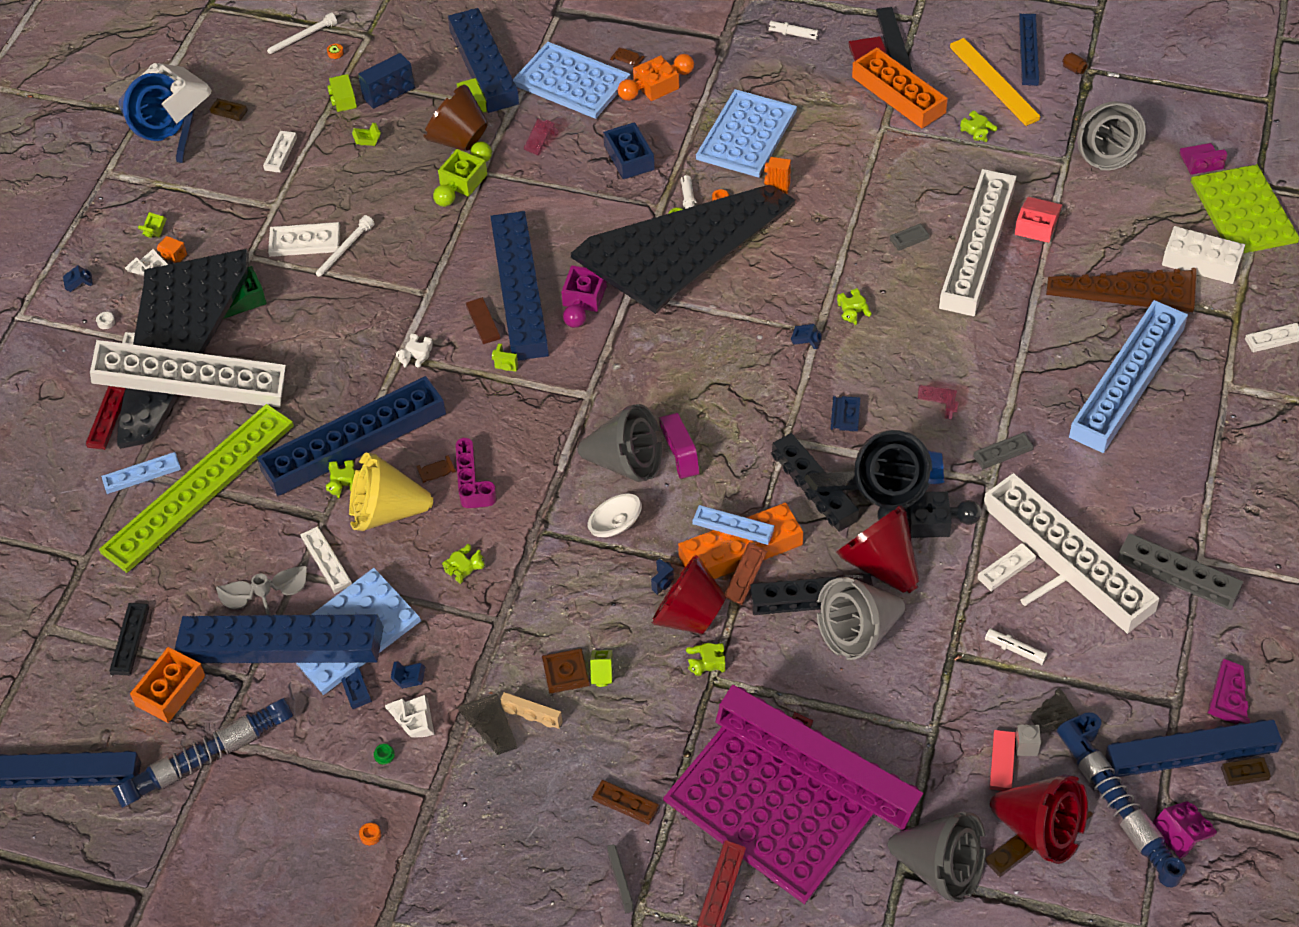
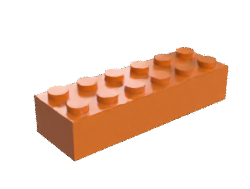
(899, 87)
(724, 551)

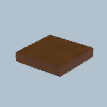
(565, 671)

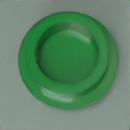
(384, 754)

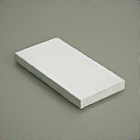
(304, 239)

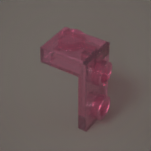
(539, 135)
(940, 395)

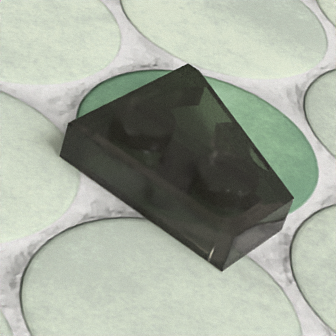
(1053, 712)

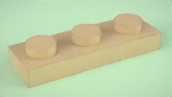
(531, 710)

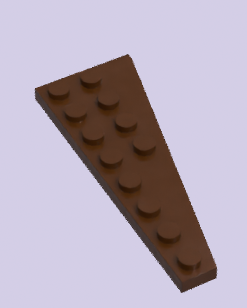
(1130, 288)

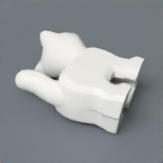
(416, 350)

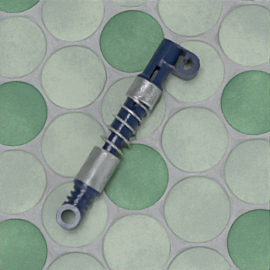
(227, 737)
(1135, 822)

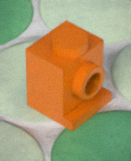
(172, 249)

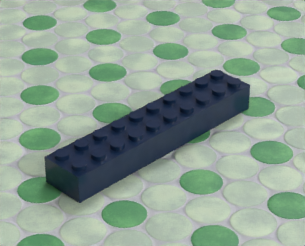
(519, 286)
(351, 435)
(281, 638)

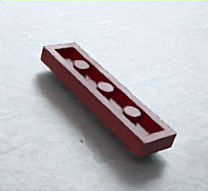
(106, 418)
(721, 885)

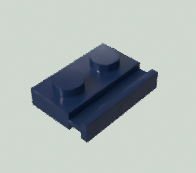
(845, 413)

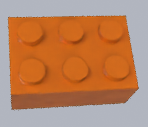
(167, 684)

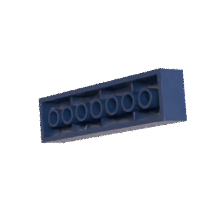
(483, 59)

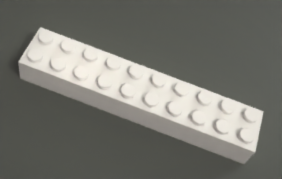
(977, 243)
(187, 373)
(1071, 553)

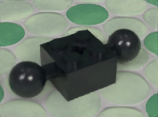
(933, 515)

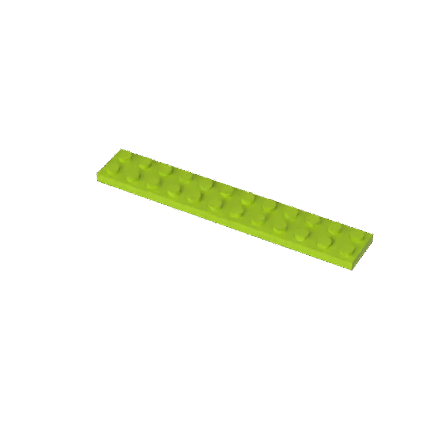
(195, 488)

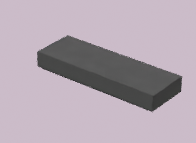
(1003, 450)
(620, 878)

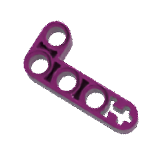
(680, 445)
(471, 493)

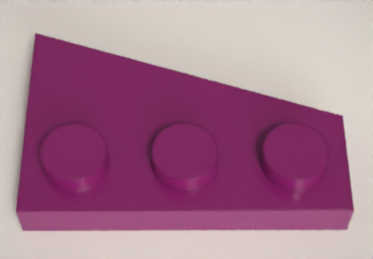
(1228, 694)

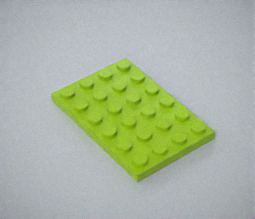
(1245, 208)

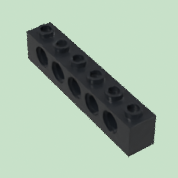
(798, 463)
(800, 601)

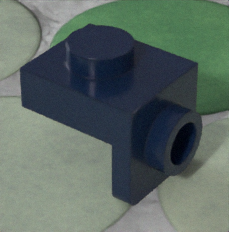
(76, 277)
(664, 577)
(408, 675)

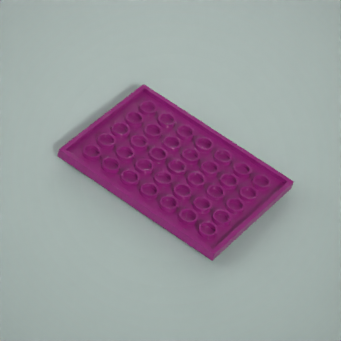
(781, 816)

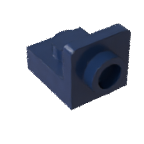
(807, 334)

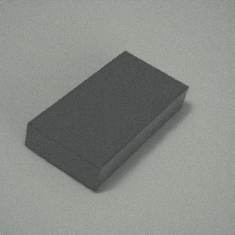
(909, 237)

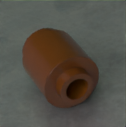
(1075, 63)

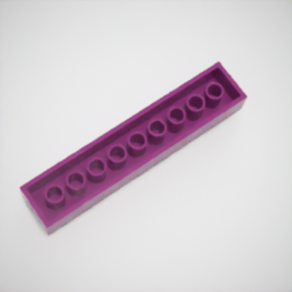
(818, 757)

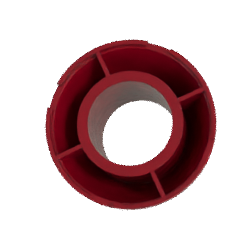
(691, 600)

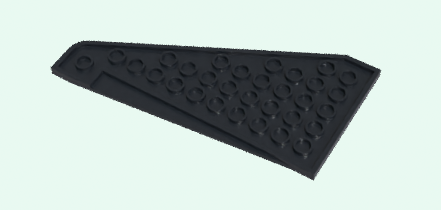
(669, 252)
(179, 313)

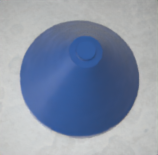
(144, 108)

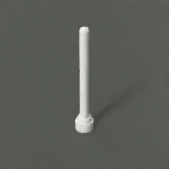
(329, 20)
(365, 224)

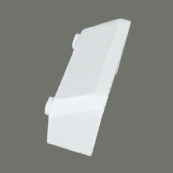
(186, 89)

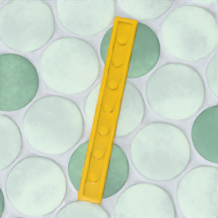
(995, 82)

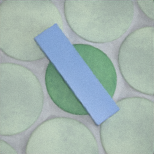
(141, 472)
(733, 524)

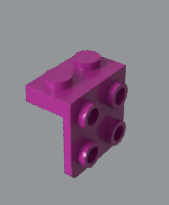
(1203, 158)
(1183, 827)

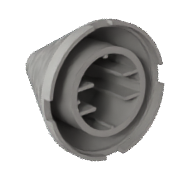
(1110, 135)
(856, 616)

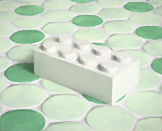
(1209, 254)

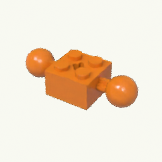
(656, 77)

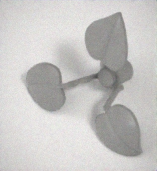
(237, 593)

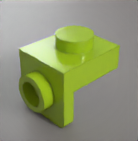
(366, 136)
(153, 225)
(504, 360)

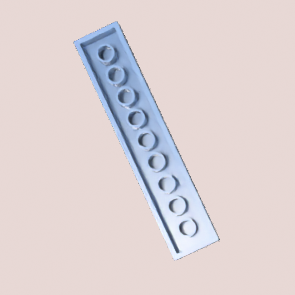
(1128, 376)

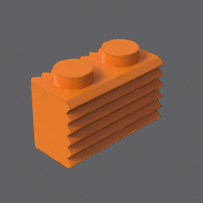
(778, 173)

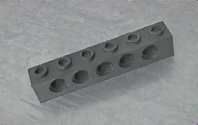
(1180, 571)

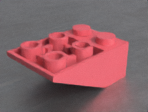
(1037, 219)

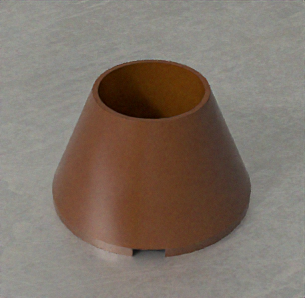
(457, 121)

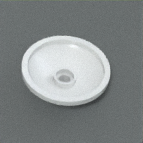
(615, 515)

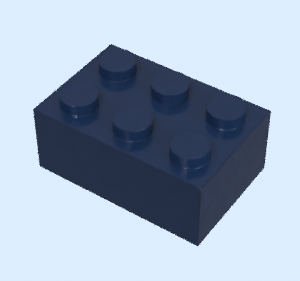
(386, 80)
(629, 150)

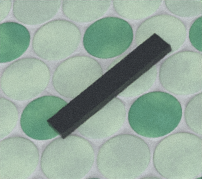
(893, 36)

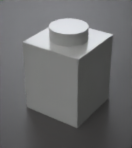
(1027, 740)

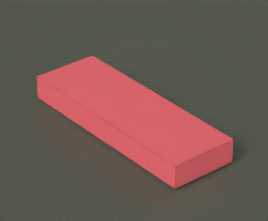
(1002, 760)

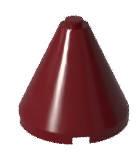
(885, 552)
(1045, 815)

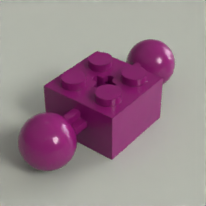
(581, 292)

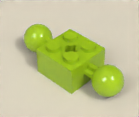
(462, 173)

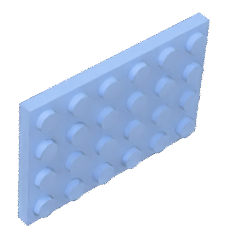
(571, 79)
(746, 133)
(365, 596)

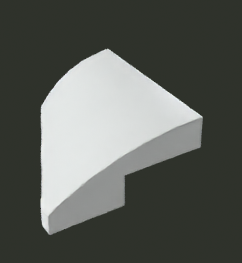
(150, 260)
(413, 716)

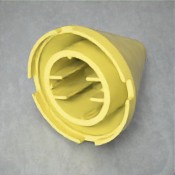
(384, 494)

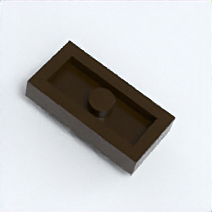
(228, 109)
(1245, 771)
(1008, 855)

